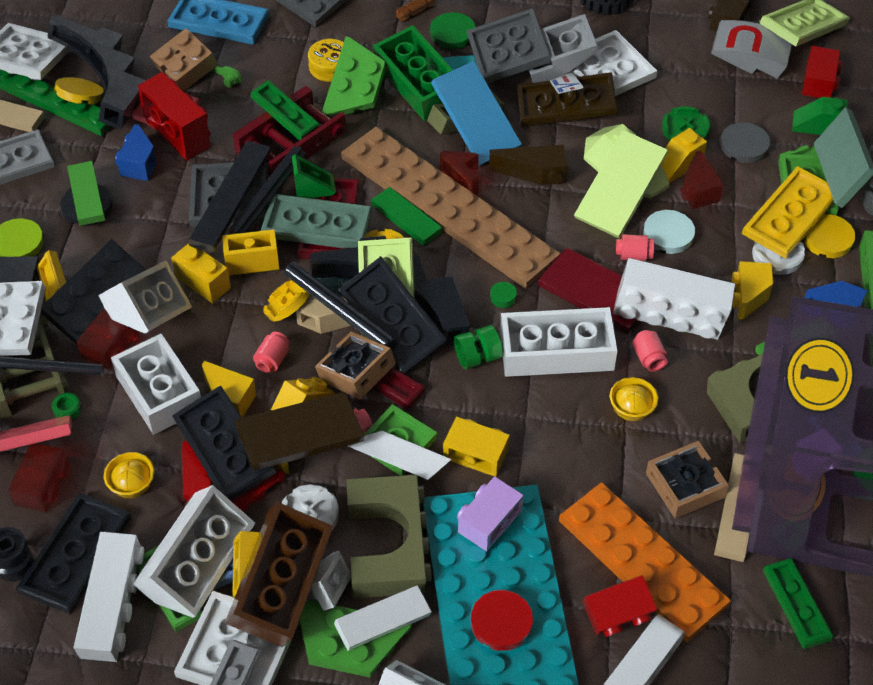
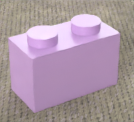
(489, 513)

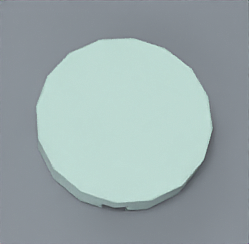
(670, 230)

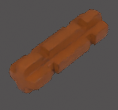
(413, 8)

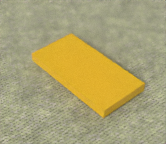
(790, 212)

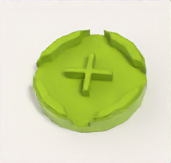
(20, 238)

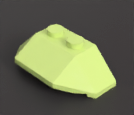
(601, 143)

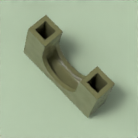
(732, 394)
(404, 568)

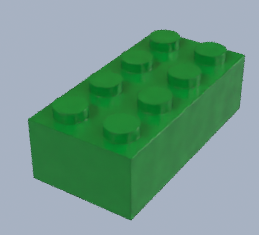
(412, 67)

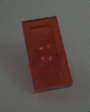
(461, 168)

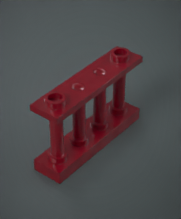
(267, 127)

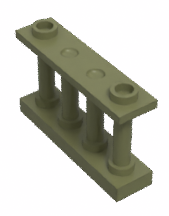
(58, 380)

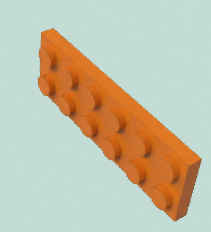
(635, 549)

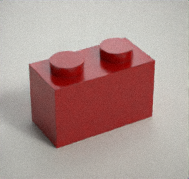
(821, 72)
(619, 606)

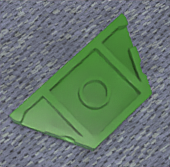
(354, 80)
(806, 159)
(327, 649)

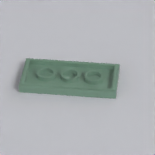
(844, 157)
(317, 221)

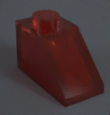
(701, 183)

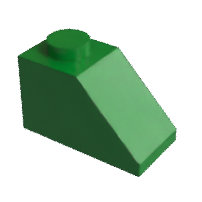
(817, 115)

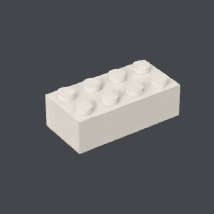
(674, 299)
(558, 341)

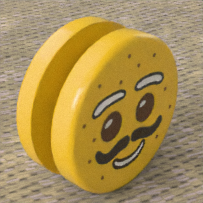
(324, 58)

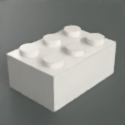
(155, 382)

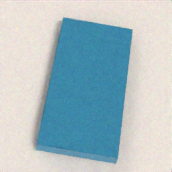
(220, 19)
(475, 111)

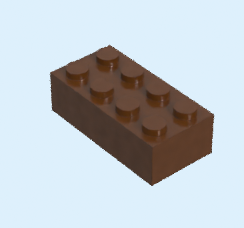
(279, 575)

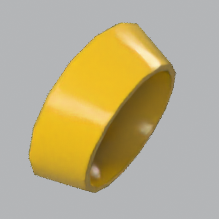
(633, 398)
(129, 474)

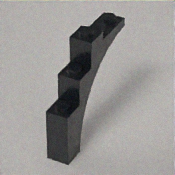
(113, 67)
(435, 296)

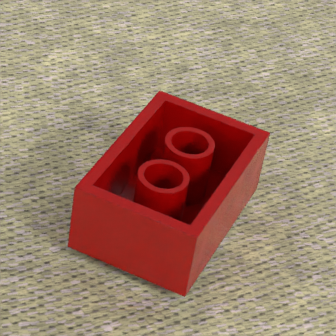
(183, 119)

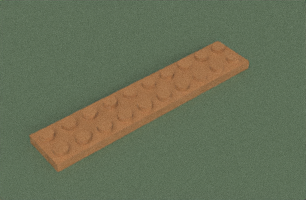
(452, 206)

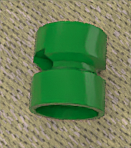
(486, 343)

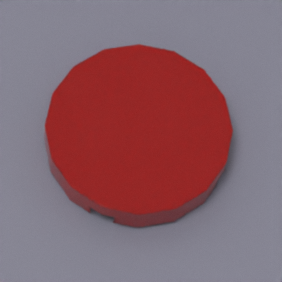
(501, 620)

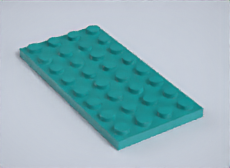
(515, 563)

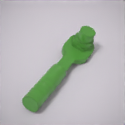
(230, 75)

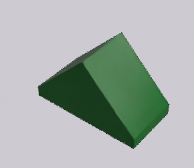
(311, 179)

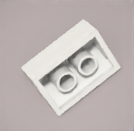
(146, 299)

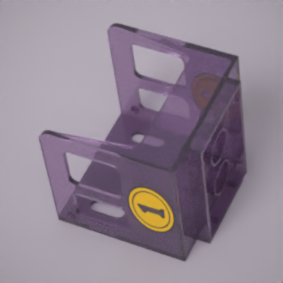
(809, 418)

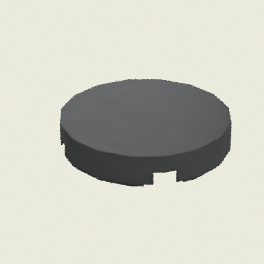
(745, 142)

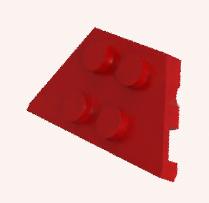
(196, 479)

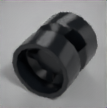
(14, 555)

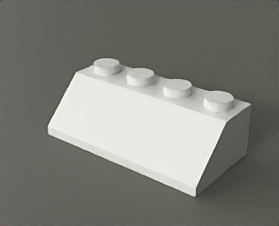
(194, 553)

